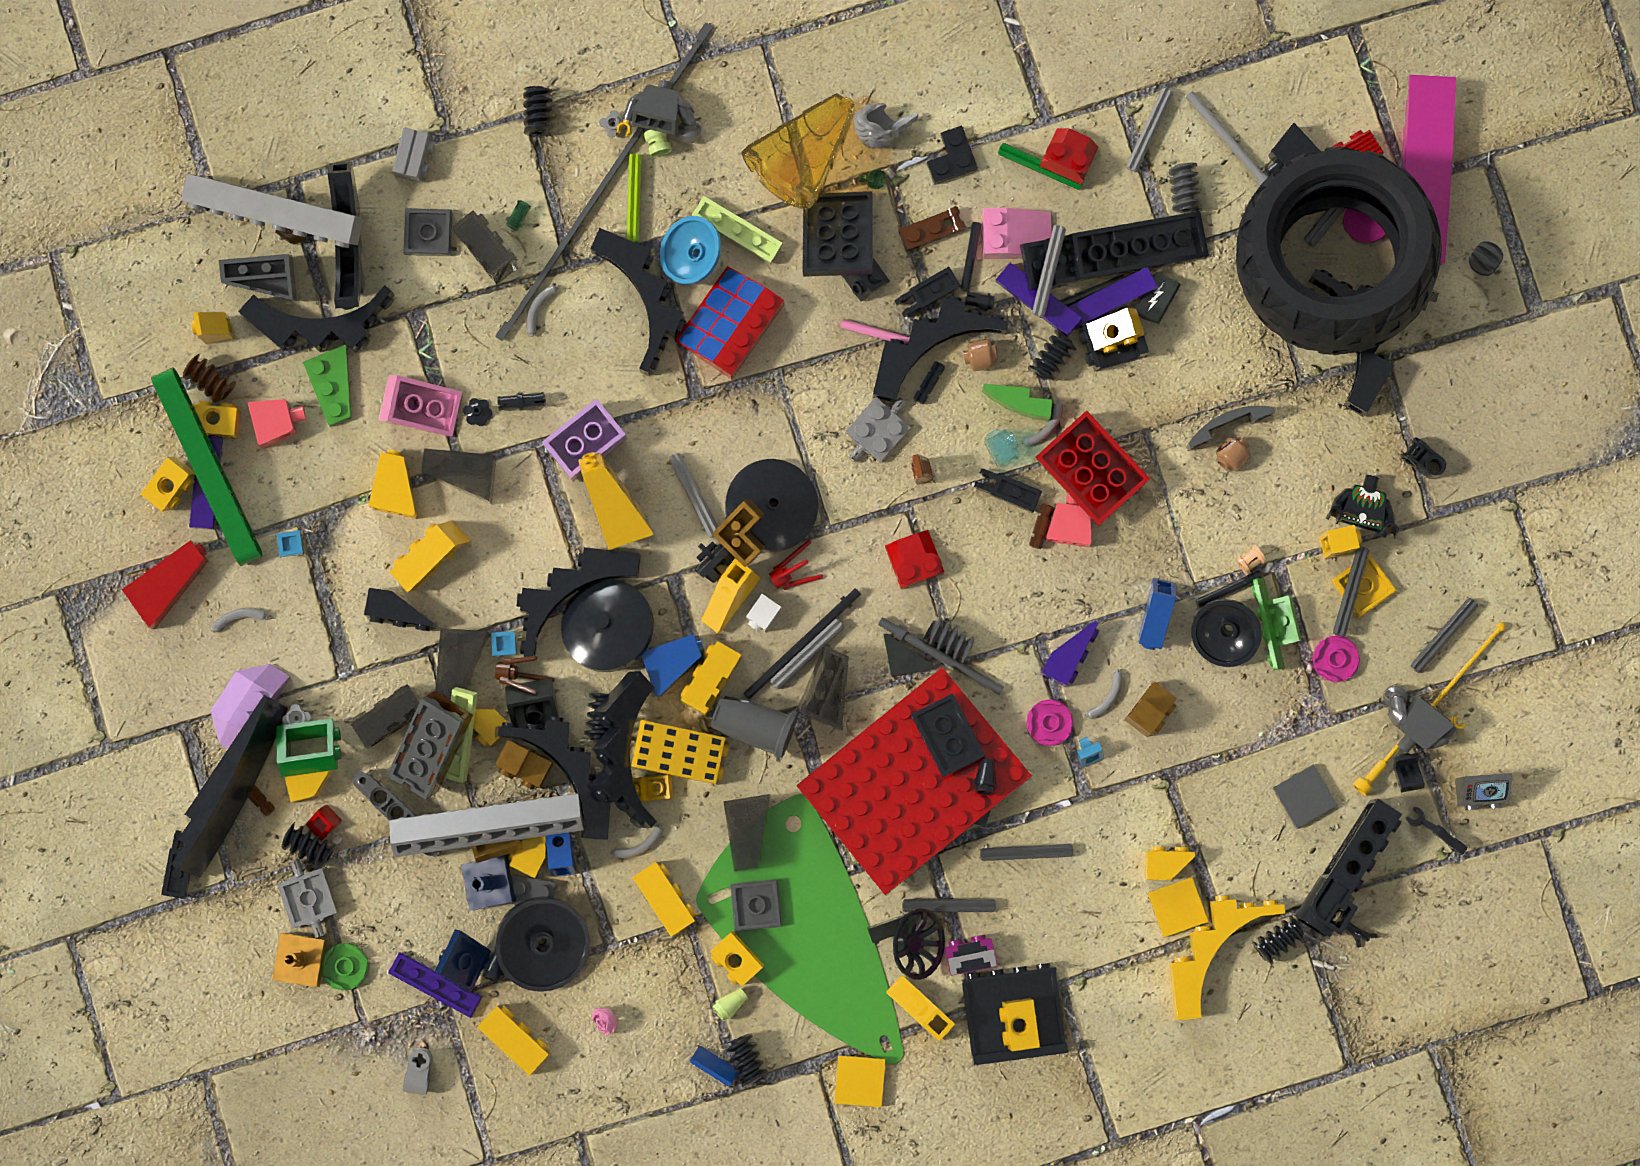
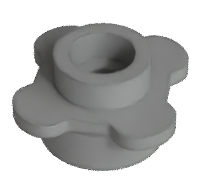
(606, 123)

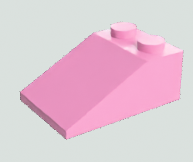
(1009, 228)
(420, 405)

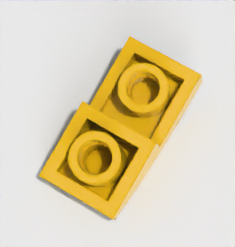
(654, 788)

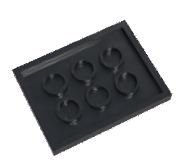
(838, 235)

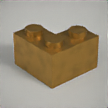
(736, 534)
(1151, 709)
(524, 764)

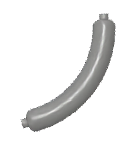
(535, 306)
(1048, 429)
(236, 614)
(1110, 699)
(641, 848)

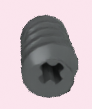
(1183, 188)
(949, 639)

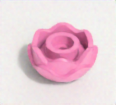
(605, 1020)

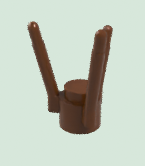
(506, 672)

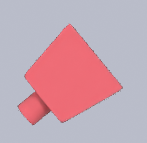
(274, 420)
(1069, 525)

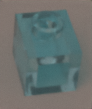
(1001, 446)

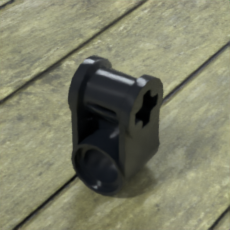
(1423, 458)

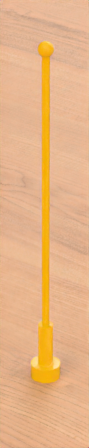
(1363, 785)

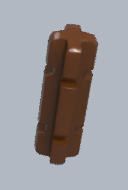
(1041, 526)
(259, 800)

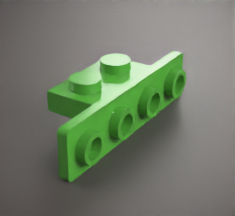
(1278, 622)

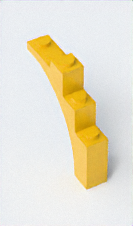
(1188, 975)

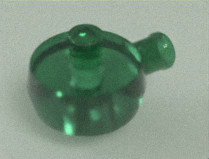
(874, 179)

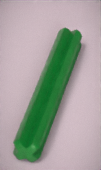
(1033, 162)

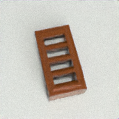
(921, 469)

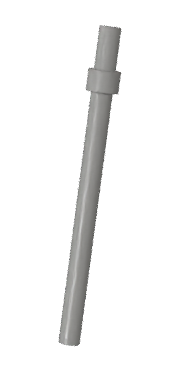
(1227, 138)

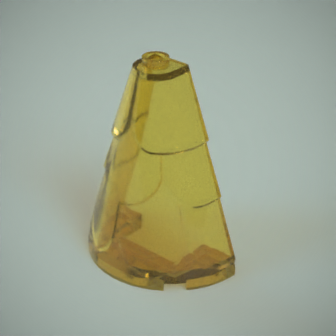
(801, 152)

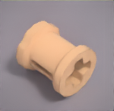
(1250, 560)

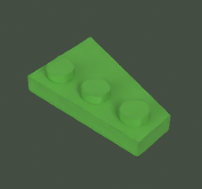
(331, 383)

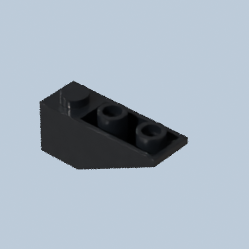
(388, 606)

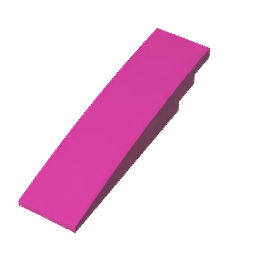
(1429, 141)

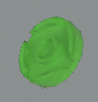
(345, 966)

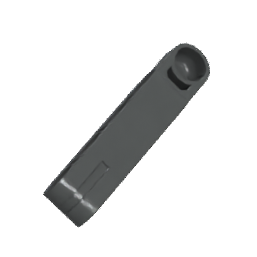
(370, 790)

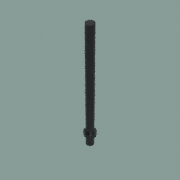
(846, 602)

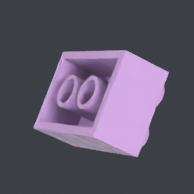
(584, 433)

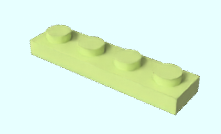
(739, 230)
(459, 767)

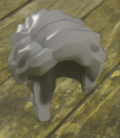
(876, 128)

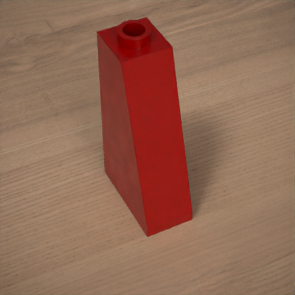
(163, 585)

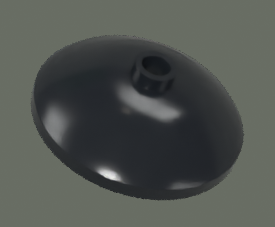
(1219, 644)

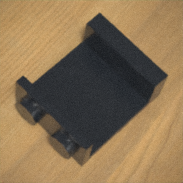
(1101, 360)

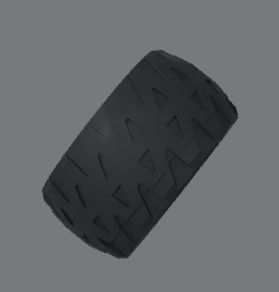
(1350, 181)

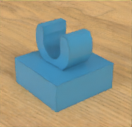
(290, 543)
(503, 643)
(1089, 752)

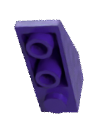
(1064, 660)

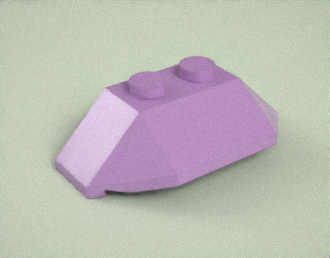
(242, 697)

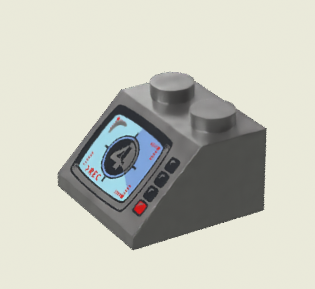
(1483, 790)

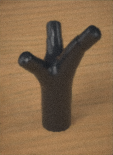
(1359, 934)

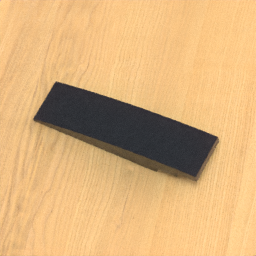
(1119, 249)
(228, 788)

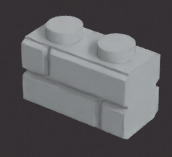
(412, 155)

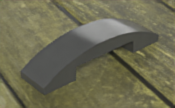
(1254, 414)

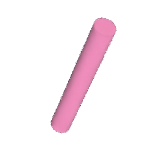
(874, 332)

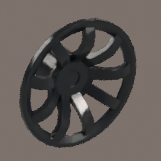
(912, 944)

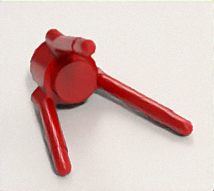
(781, 575)

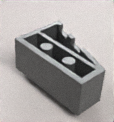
(261, 274)

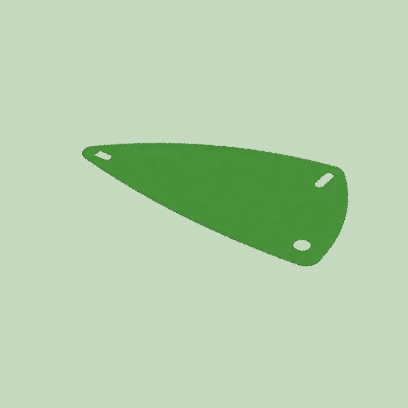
(823, 951)

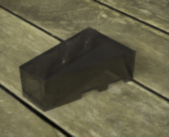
(485, 246)
(462, 470)
(458, 658)
(826, 690)
(386, 716)
(746, 830)

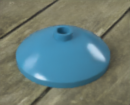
(682, 246)

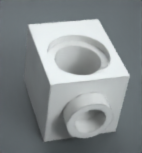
(763, 613)

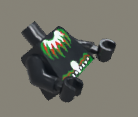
(1365, 508)

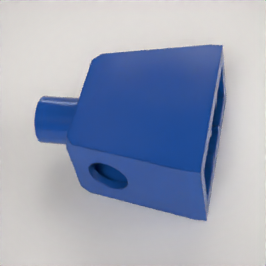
(561, 859)

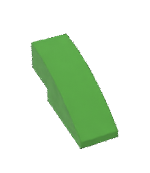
(1018, 401)

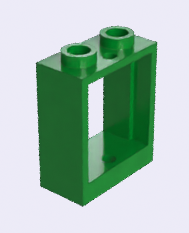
(310, 762)

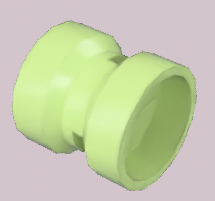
(657, 142)

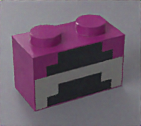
(970, 956)

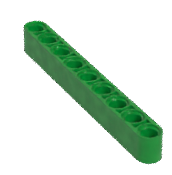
(206, 466)

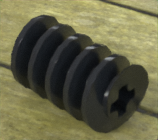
(536, 111)
(1052, 356)
(598, 729)
(307, 846)
(1280, 940)
(747, 1060)

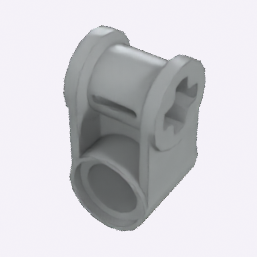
(418, 1076)

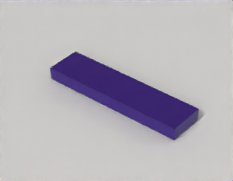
(1114, 296)
(1056, 313)
(201, 512)
(434, 985)

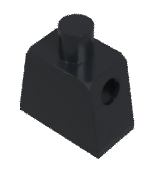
(1291, 145)

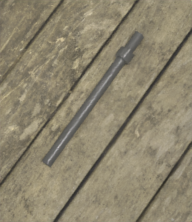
(900, 632)

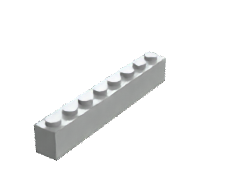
(272, 209)
(486, 825)

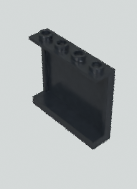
(985, 996)

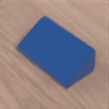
(714, 1066)

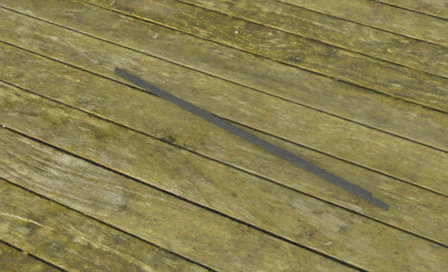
(505, 328)

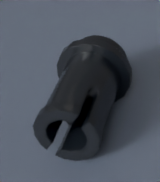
(980, 300)

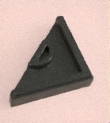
(902, 659)

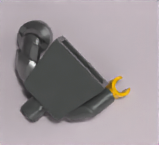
(658, 109)
(1420, 721)

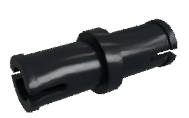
(521, 401)

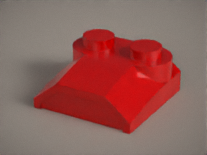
(1069, 154)
(914, 559)

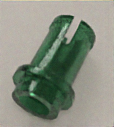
(518, 215)

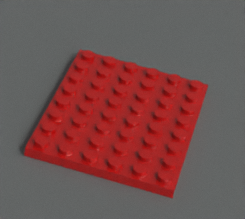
(890, 796)

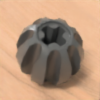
(1486, 258)

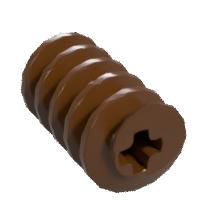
(207, 380)

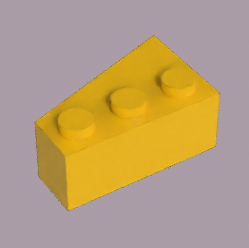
(428, 554)
(710, 678)

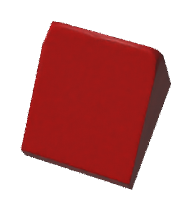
(323, 822)

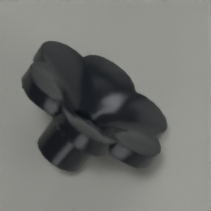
(480, 417)

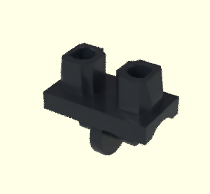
(710, 558)

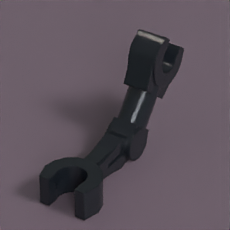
(1438, 831)

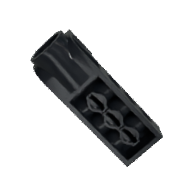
(1336, 884)

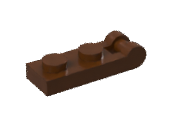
(931, 229)

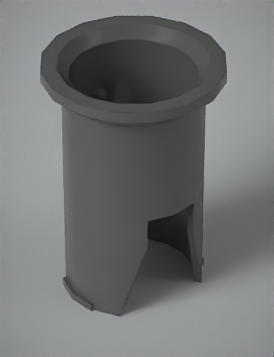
(755, 725)

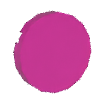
(1361, 227)
(1335, 659)
(1049, 722)

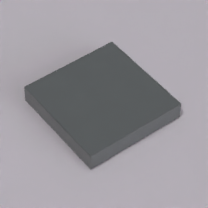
(427, 232)
(1304, 796)
(756, 905)

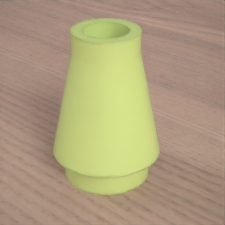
(729, 1004)

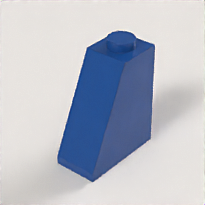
(1157, 614)
(671, 662)

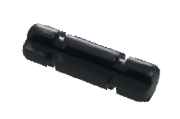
(929, 382)

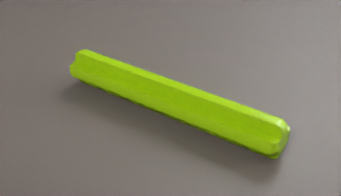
(634, 196)

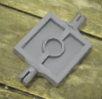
(877, 429)
(307, 898)

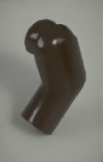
(291, 238)

